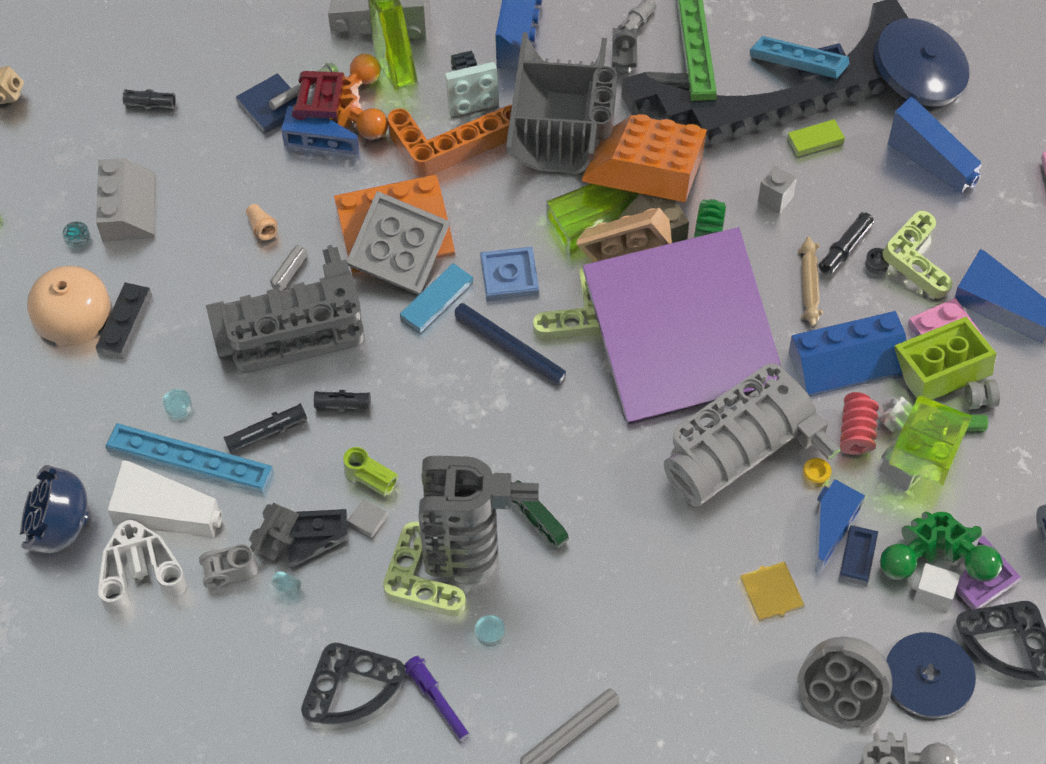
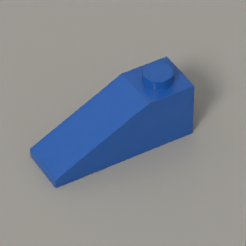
(318, 134)
(835, 514)

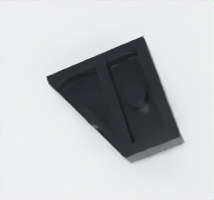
(316, 533)

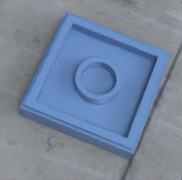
(509, 273)

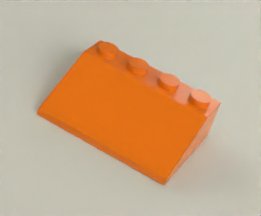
(418, 192)

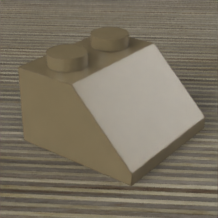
(678, 222)

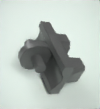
(624, 49)
(273, 531)

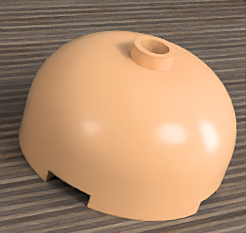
(68, 305)

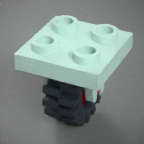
(471, 85)

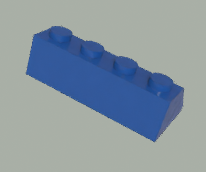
(513, 20)
(847, 353)

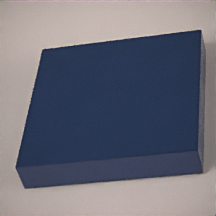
(256, 102)

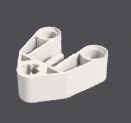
(122, 548)

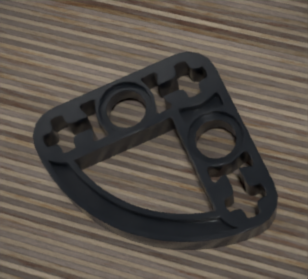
(1013, 624)
(347, 668)

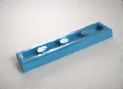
(799, 57)

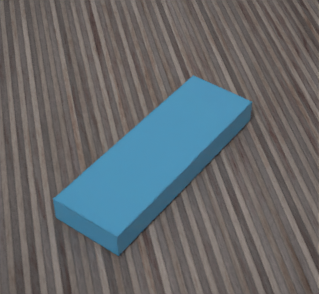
(436, 298)

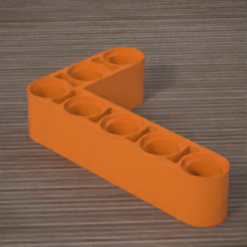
(449, 148)

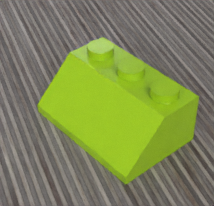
(945, 359)

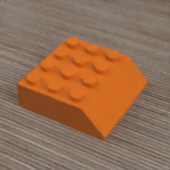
(648, 157)

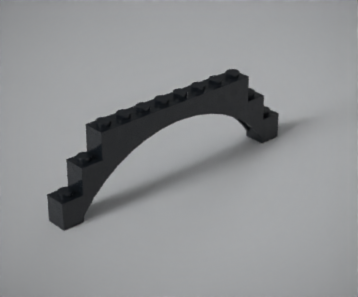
(740, 115)

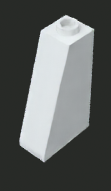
(162, 503)

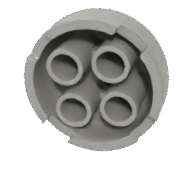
(853, 670)

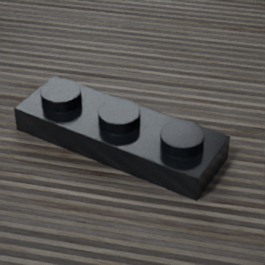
(123, 320)

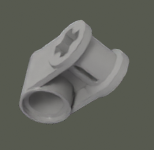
(226, 566)

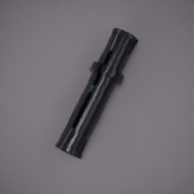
(840, 250)
(295, 413)

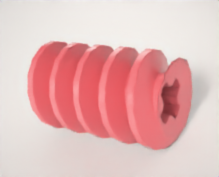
(859, 424)

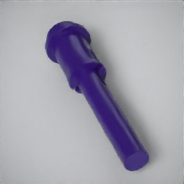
(428, 685)

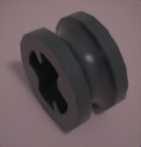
(871, 266)

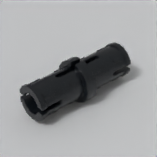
(149, 99)
(342, 400)

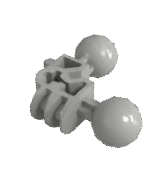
(896, 752)

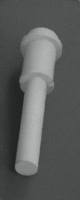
(293, 92)

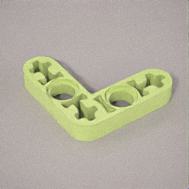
(908, 256)
(579, 314)
(408, 577)

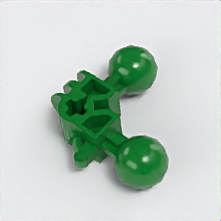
(945, 533)

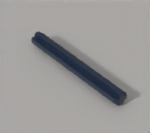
(510, 343)

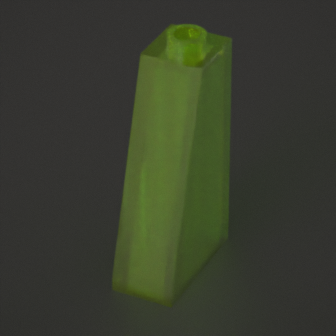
(392, 42)
(585, 209)

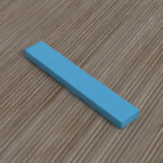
(189, 458)

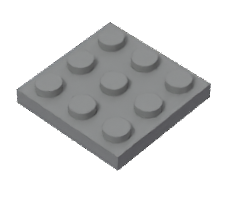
(398, 243)

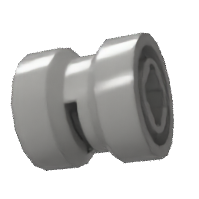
(982, 394)

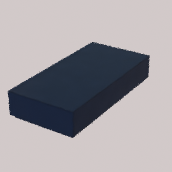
(858, 555)

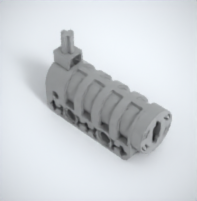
(743, 434)

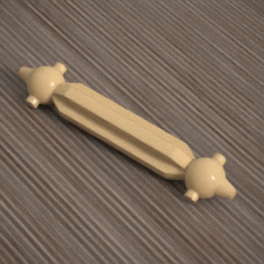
(810, 281)

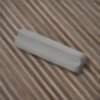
(288, 268)

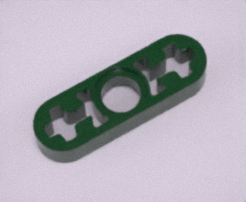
(543, 521)

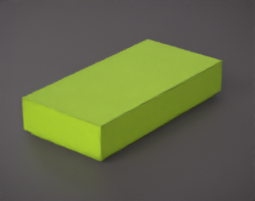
(816, 138)

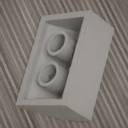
(125, 200)

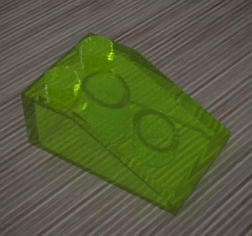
(930, 440)

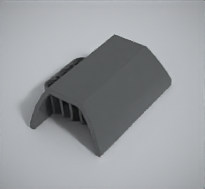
(560, 111)

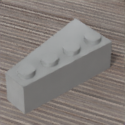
(355, 17)

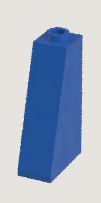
(933, 146)
(1002, 297)

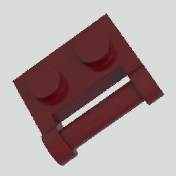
(326, 95)

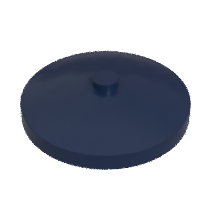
(921, 62)

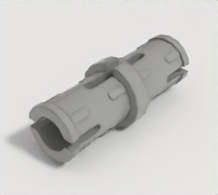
(638, 15)

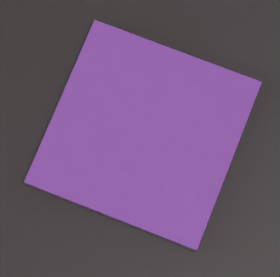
(680, 322)

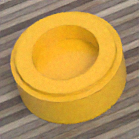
(816, 472)

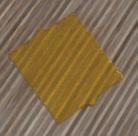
(772, 591)

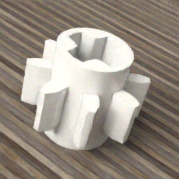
(895, 413)

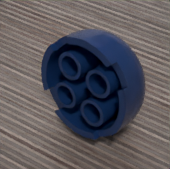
(60, 511)

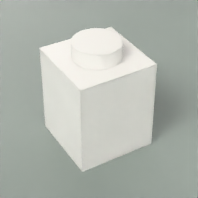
(935, 587)

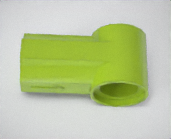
(370, 472)

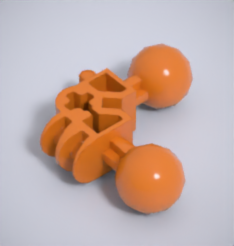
(370, 122)

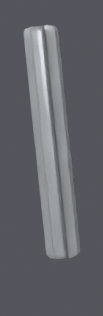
(571, 728)

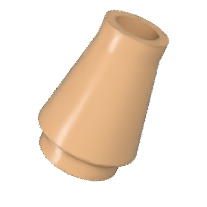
(261, 222)

